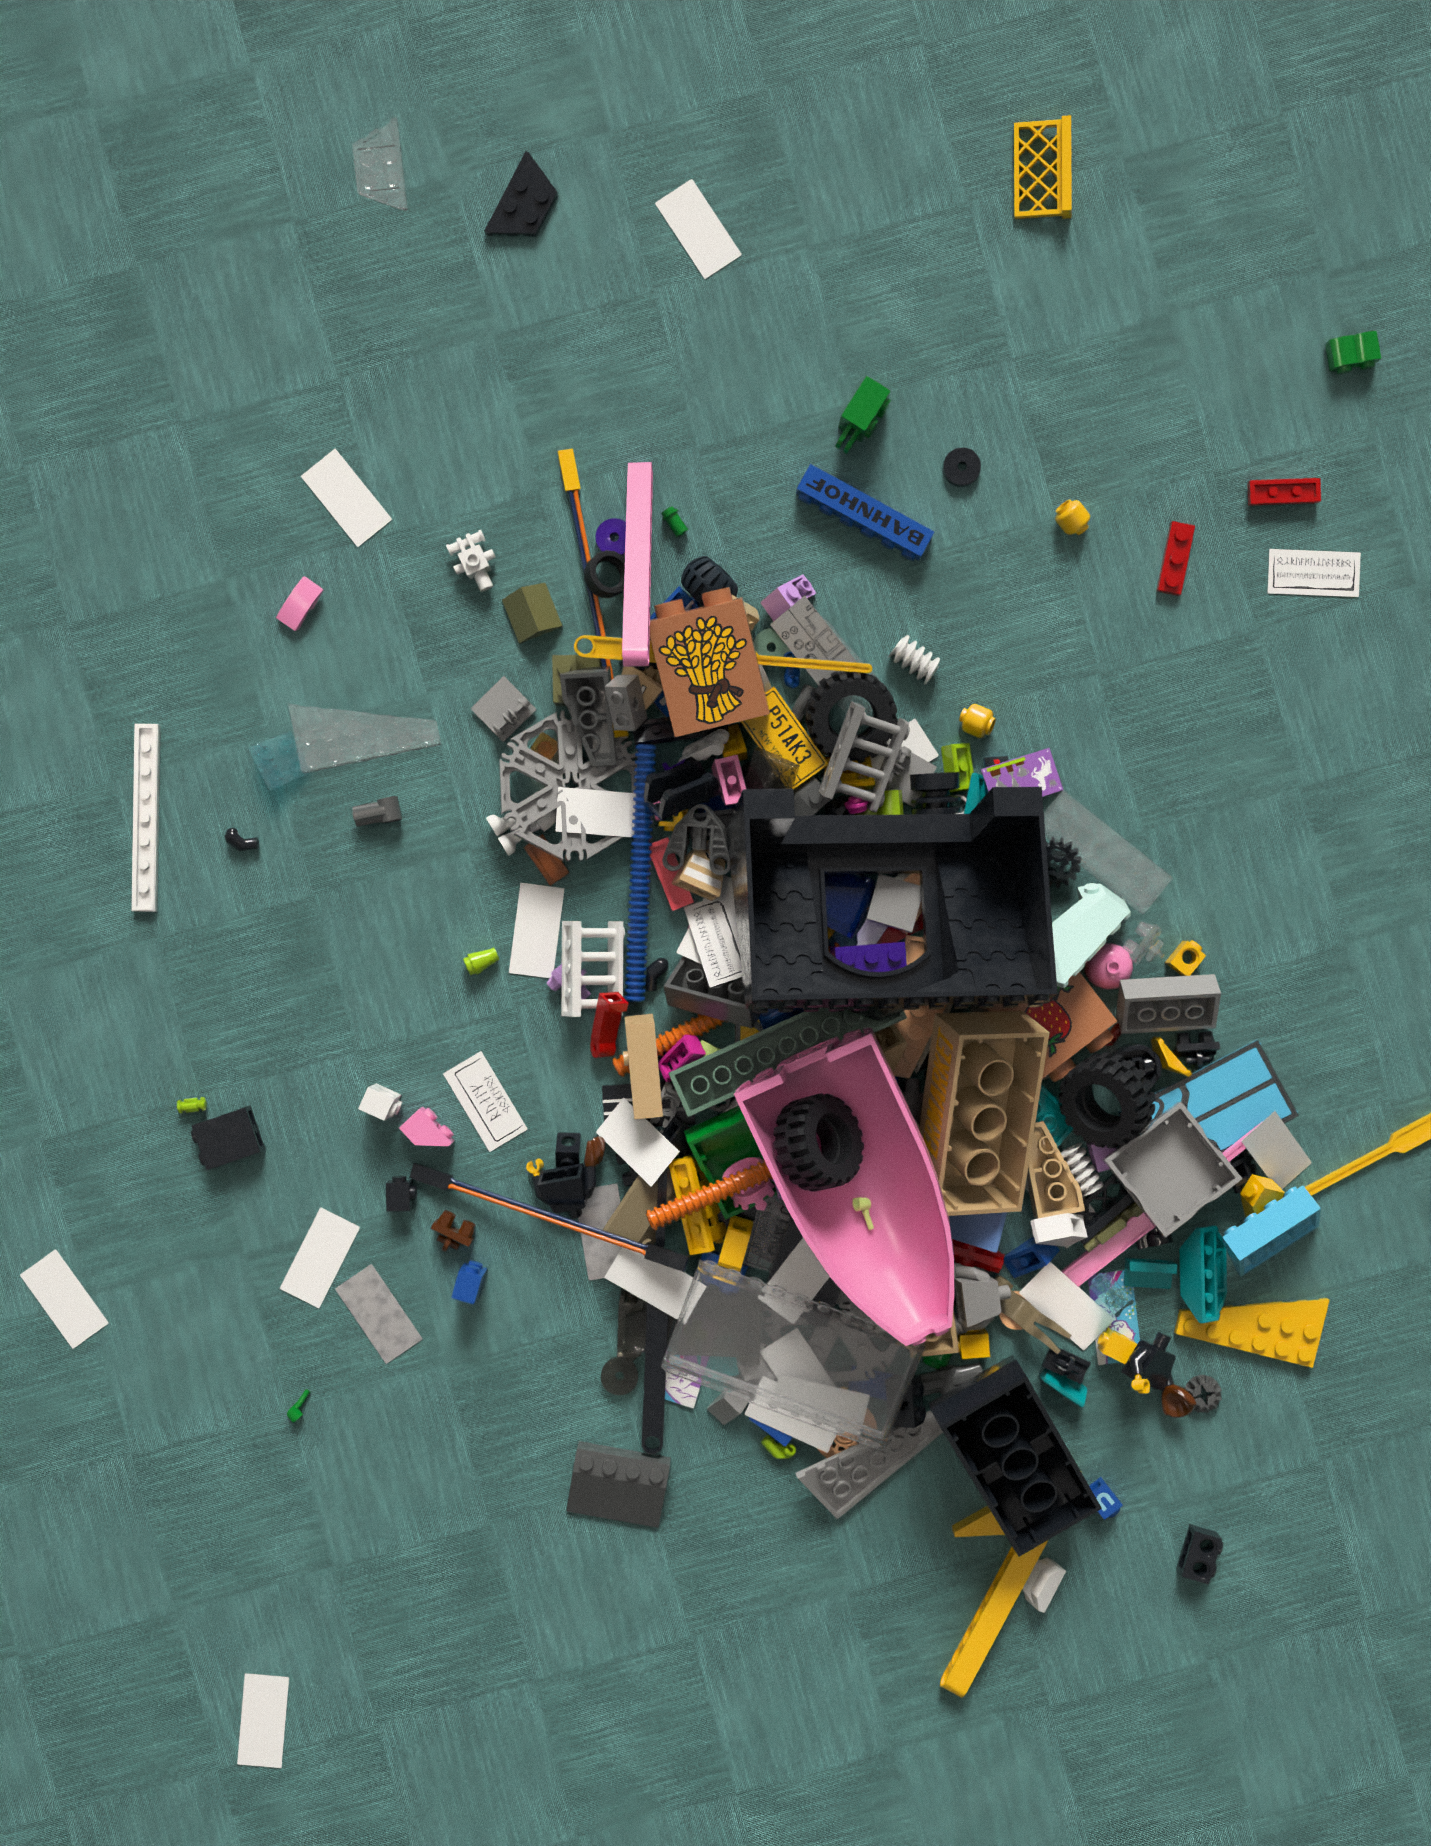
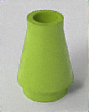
(479, 961)

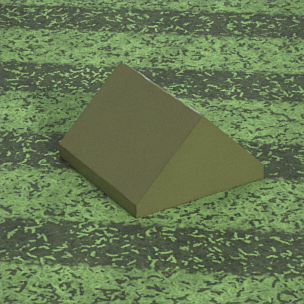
(531, 612)

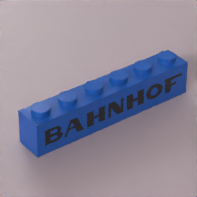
(864, 512)

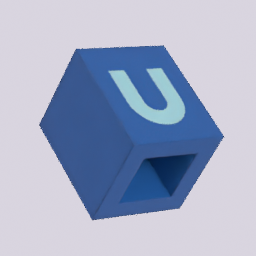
(1107, 1499)

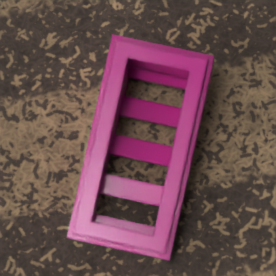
(690, 1046)

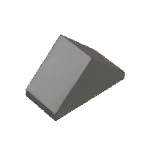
(726, 1407)

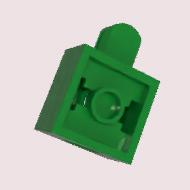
(862, 413)

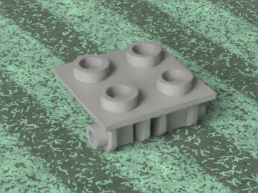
(503, 709)
(908, 764)

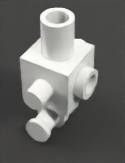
(473, 560)

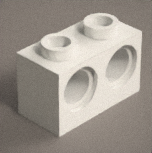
(381, 1102)

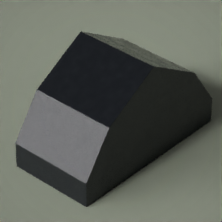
(1014, 1455)

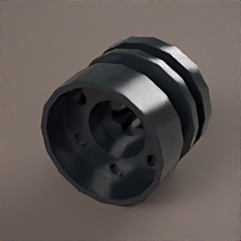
(935, 792)

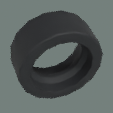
(592, 581)

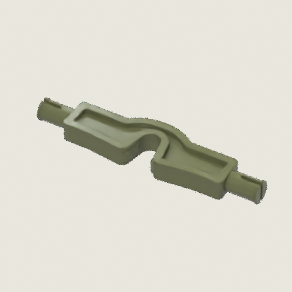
(1113, 1226)

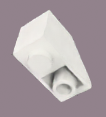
(1059, 1229)

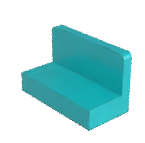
(1149, 1273)

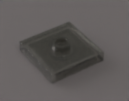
(770, 771)

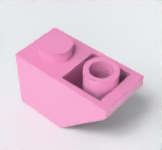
(425, 1130)

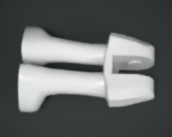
(510, 840)

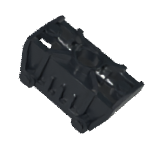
(679, 788)

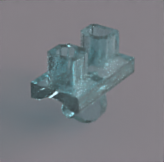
(1110, 1293)

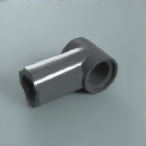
(383, 811)

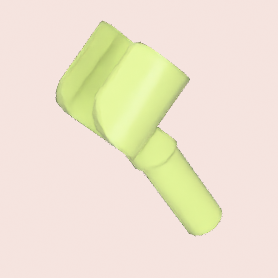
(863, 1205)

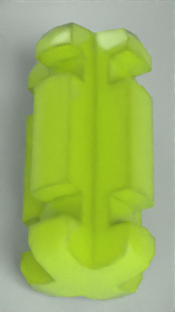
(191, 1105)

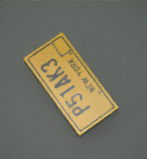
(785, 737)

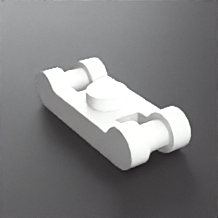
(706, 746)

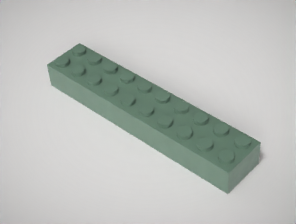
(722, 1072)

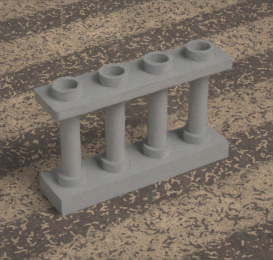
(848, 739)

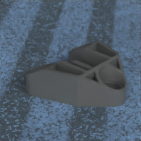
(680, 839)

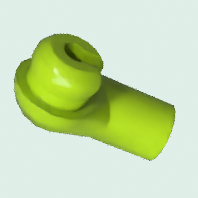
(777, 1450)

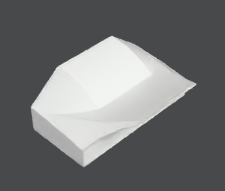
(1043, 1583)

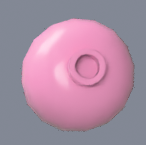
(1109, 966)

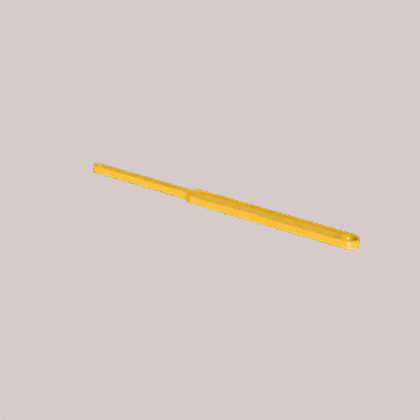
(611, 648)
(1399, 1141)

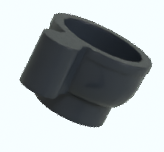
(1152, 1239)

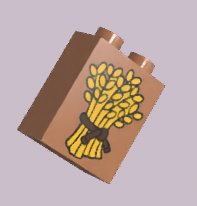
(707, 663)

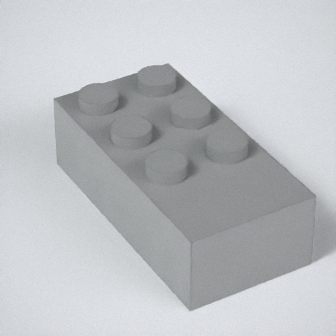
(1168, 1004)

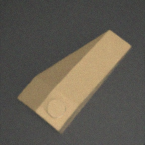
(1049, 1178)

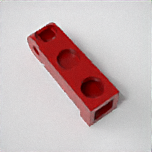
(606, 1024)

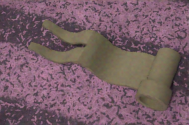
(1026, 1314)

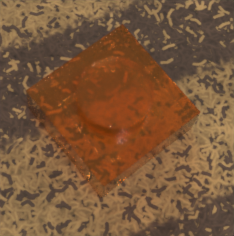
(545, 746)

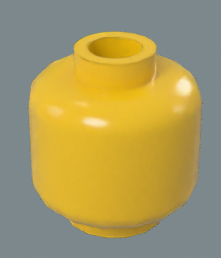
(1072, 517)
(977, 720)

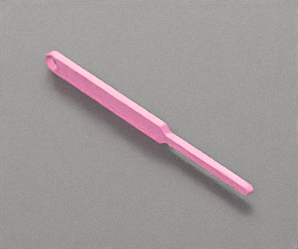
(1090, 1263)

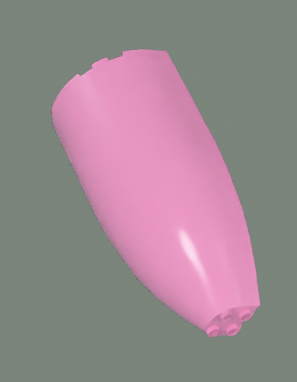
(906, 1263)

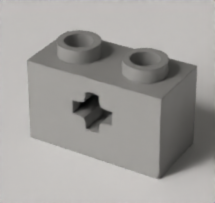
(626, 702)

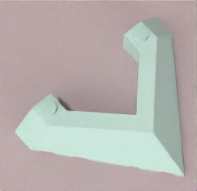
(1084, 929)

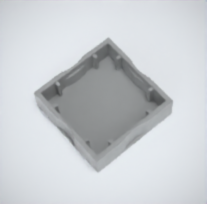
(1172, 1169)

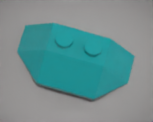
(1204, 1273)

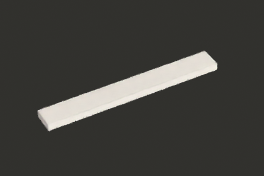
(146, 817)

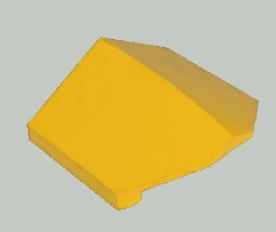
(1167, 1058)

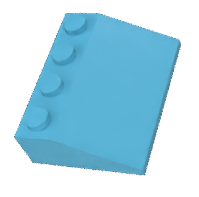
(1271, 1229)

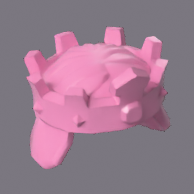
(752, 1195)

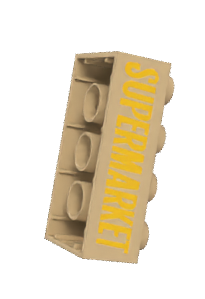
(982, 1107)

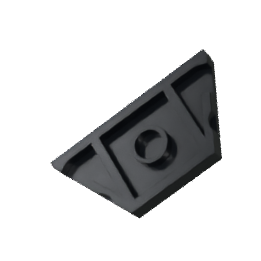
(523, 202)

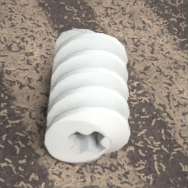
(915, 659)
(1081, 1170)

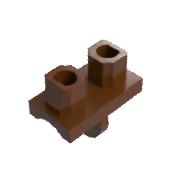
(463, 1235)

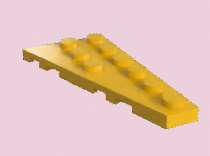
(1269, 1329)

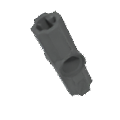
(948, 1377)

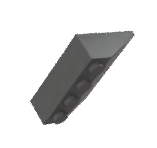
(618, 1484)

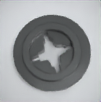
(1210, 1385)

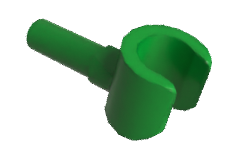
(294, 1412)

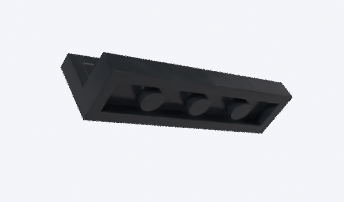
(661, 731)
(1107, 1211)

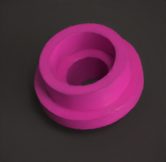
(856, 805)

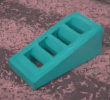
(976, 792)

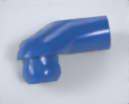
(792, 674)

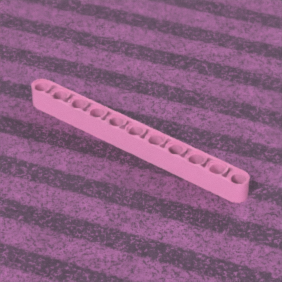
(637, 565)

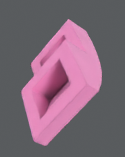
(299, 603)

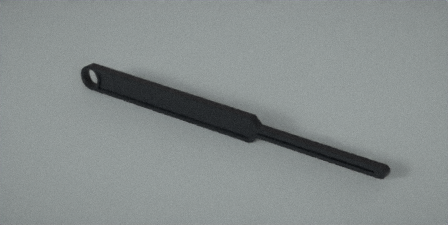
(654, 1351)

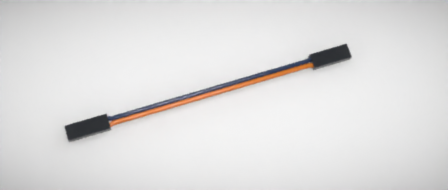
(653, 1253)

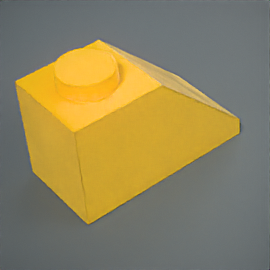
(1258, 1193)

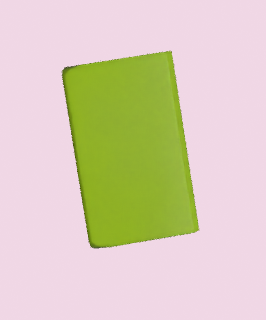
(958, 759)

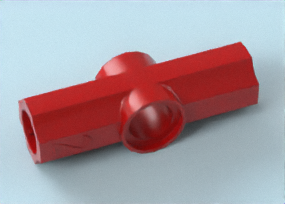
(974, 1256)

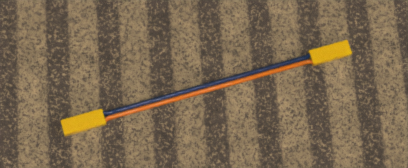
(571, 484)

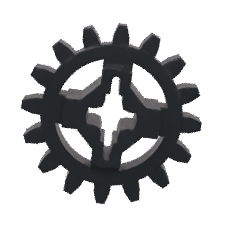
(1063, 856)

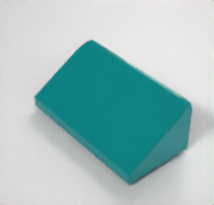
(1068, 1388)

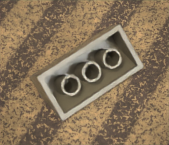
(630, 1216)

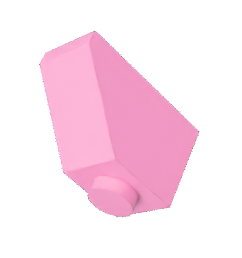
(730, 777)

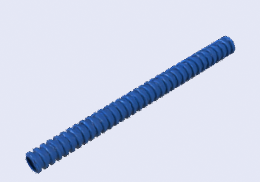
(639, 879)

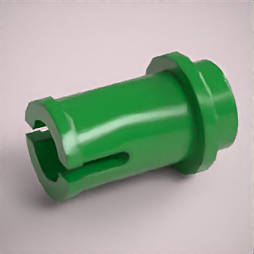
(674, 521)

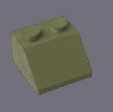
(568, 663)

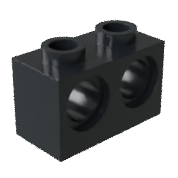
(1193, 1553)

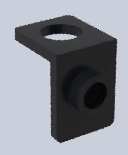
(567, 1154)

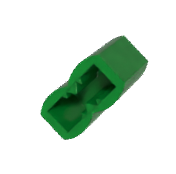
(1353, 351)

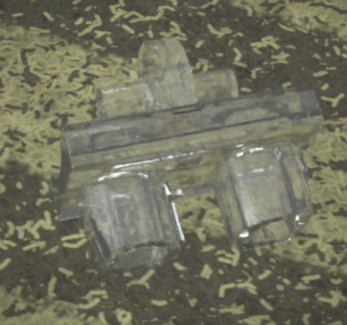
(1150, 935)

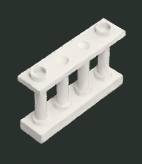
(573, 957)

